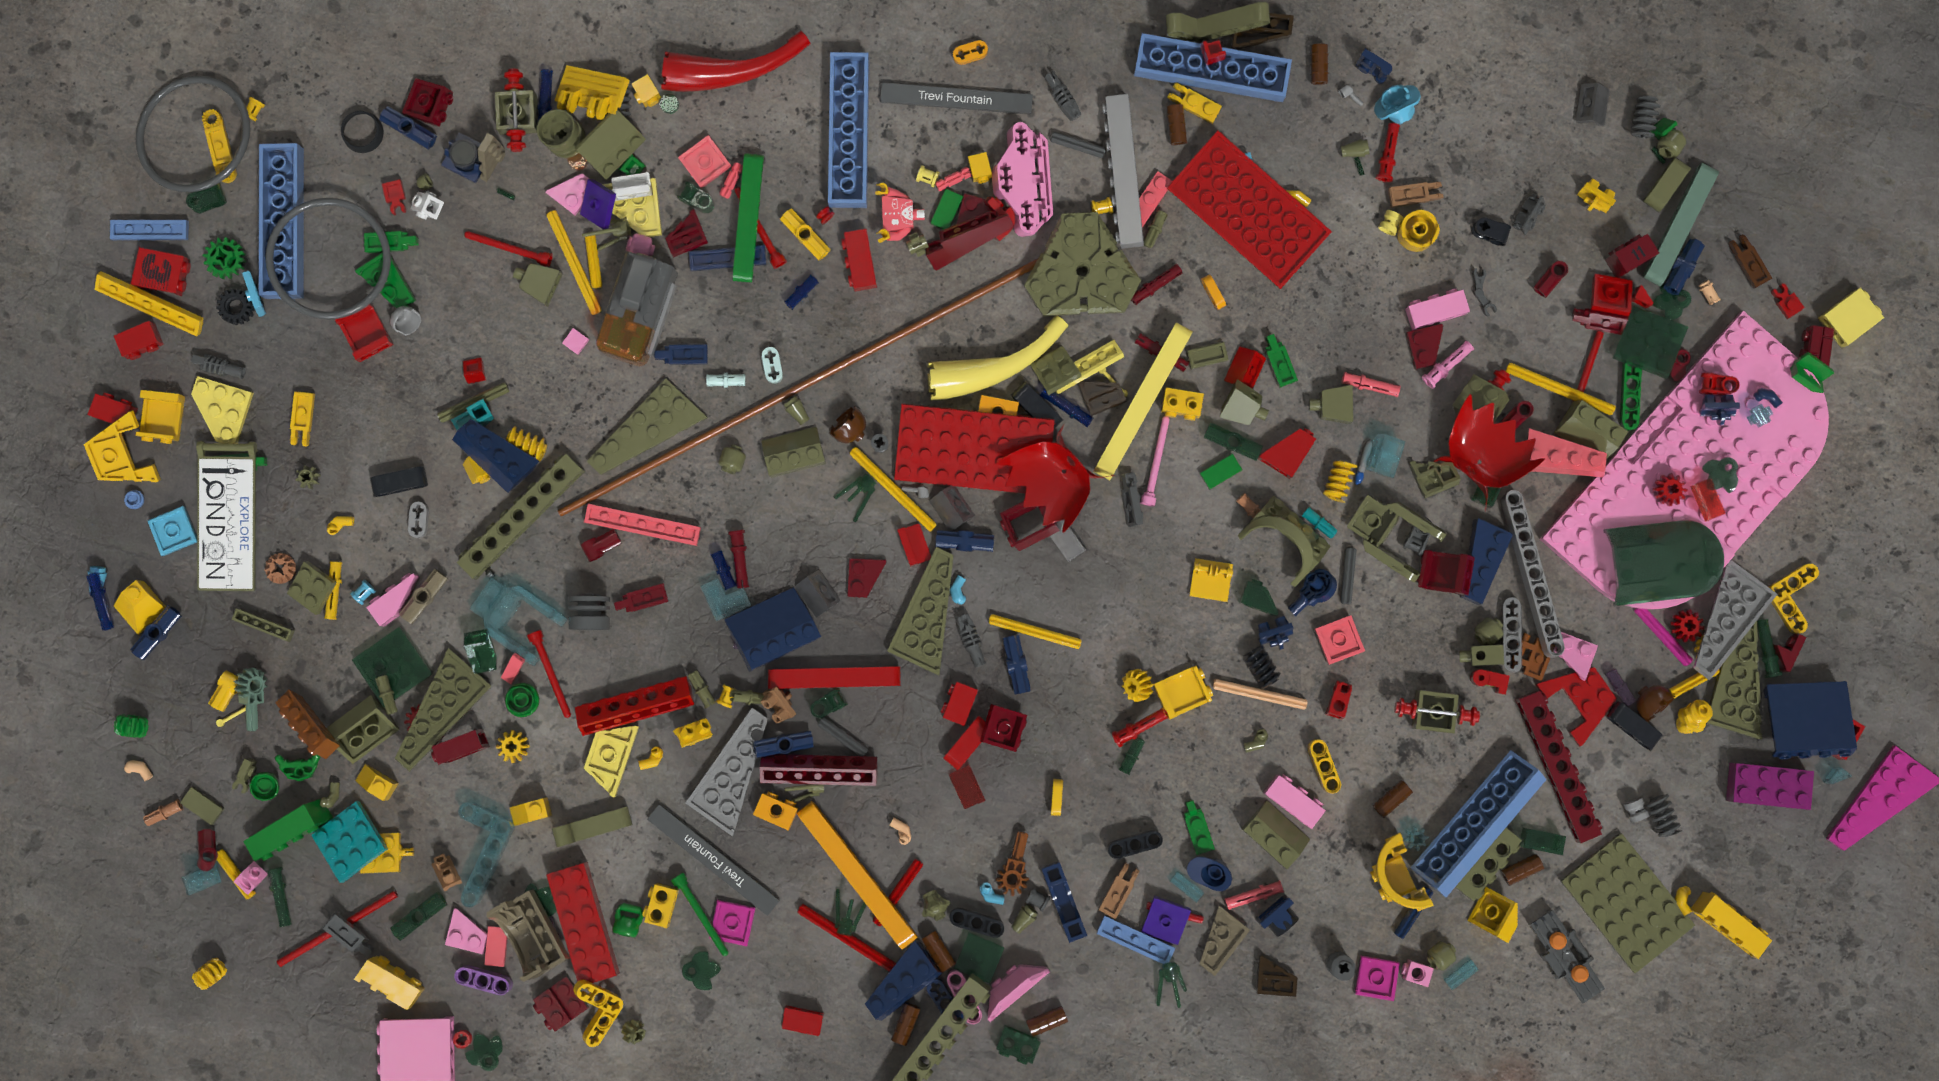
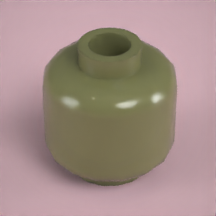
(1671, 144)
(732, 459)
(1488, 631)
(1441, 956)

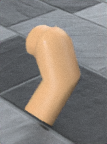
(138, 767)
(903, 831)

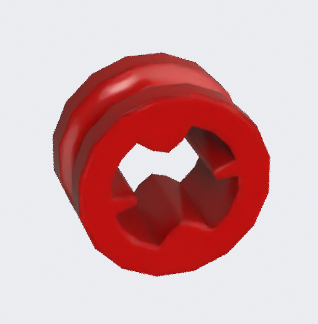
(825, 215)
(465, 1033)

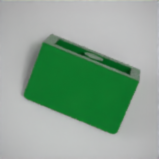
(1814, 365)

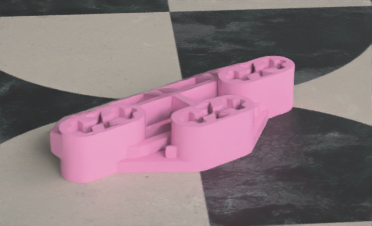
(1020, 183)

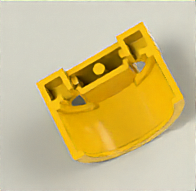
(1395, 878)

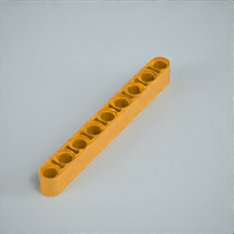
(857, 875)

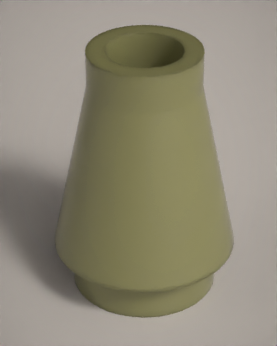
(1356, 149)
(796, 410)
(1024, 918)

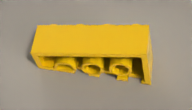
(1731, 924)

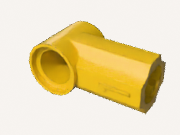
(224, 691)

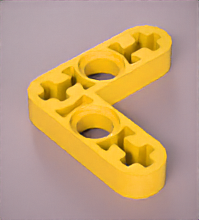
(1784, 597)
(605, 1009)

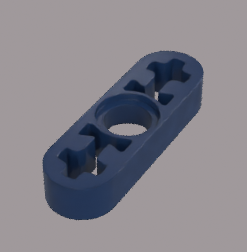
(942, 988)

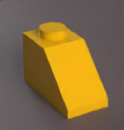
(376, 783)
(530, 811)

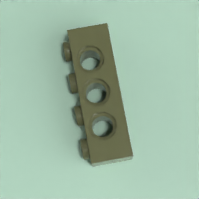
(1499, 861)

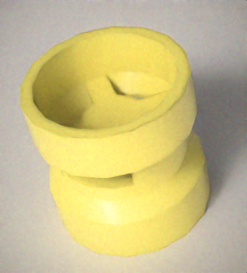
(1391, 222)

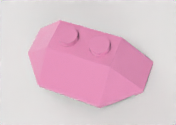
(1013, 986)

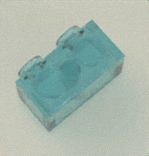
(1385, 455)

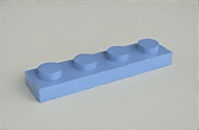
(149, 229)
(1135, 940)

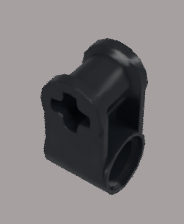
(1494, 231)

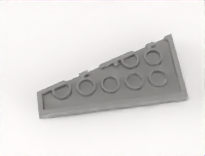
(1735, 610)
(726, 782)

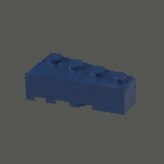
(495, 455)
(1488, 547)
(905, 980)

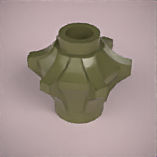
(934, 905)

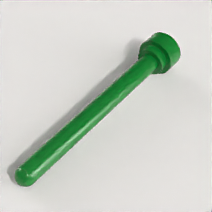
(681, 883)

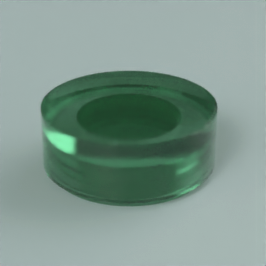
(669, 103)

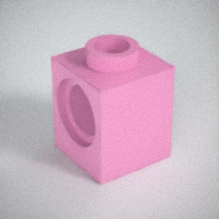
(250, 877)
(1425, 972)

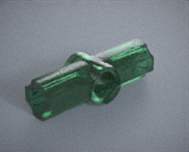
(1221, 436)
(410, 923)

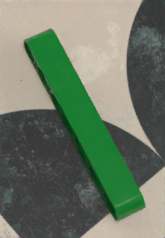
(748, 217)

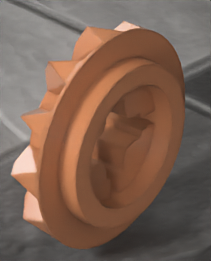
(288, 570)

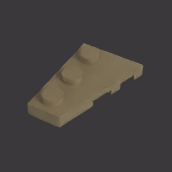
(489, 153)
(1223, 940)

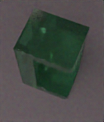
(480, 651)
(1542, 841)

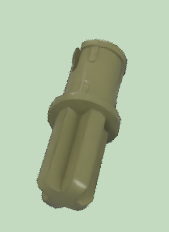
(1155, 228)
(701, 689)
(386, 694)
(746, 696)

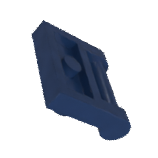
(1369, 62)

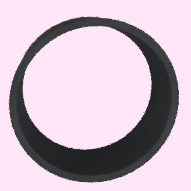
(374, 143)

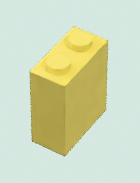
(1851, 317)

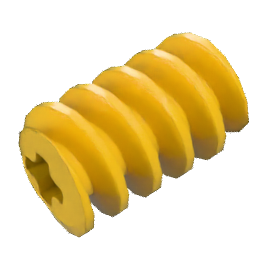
(526, 444)
(1338, 481)

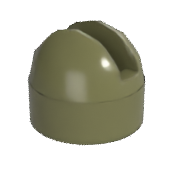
(424, 182)

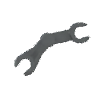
(1480, 294)

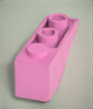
(387, 607)

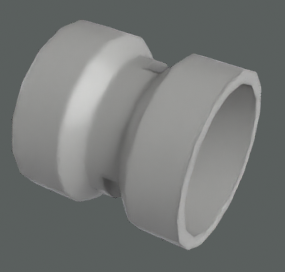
(1636, 810)

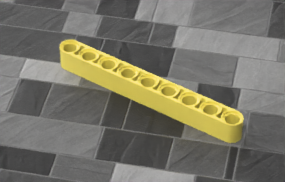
(1143, 401)

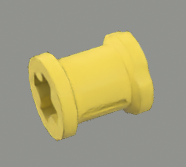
(927, 176)

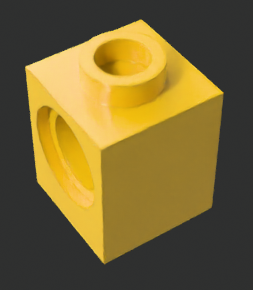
(980, 168)

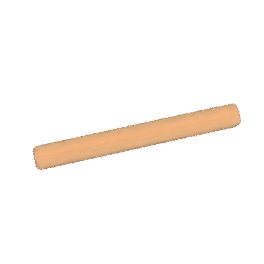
(1260, 694)

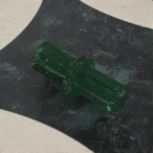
(1132, 755)

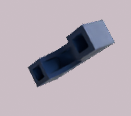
(1064, 901)

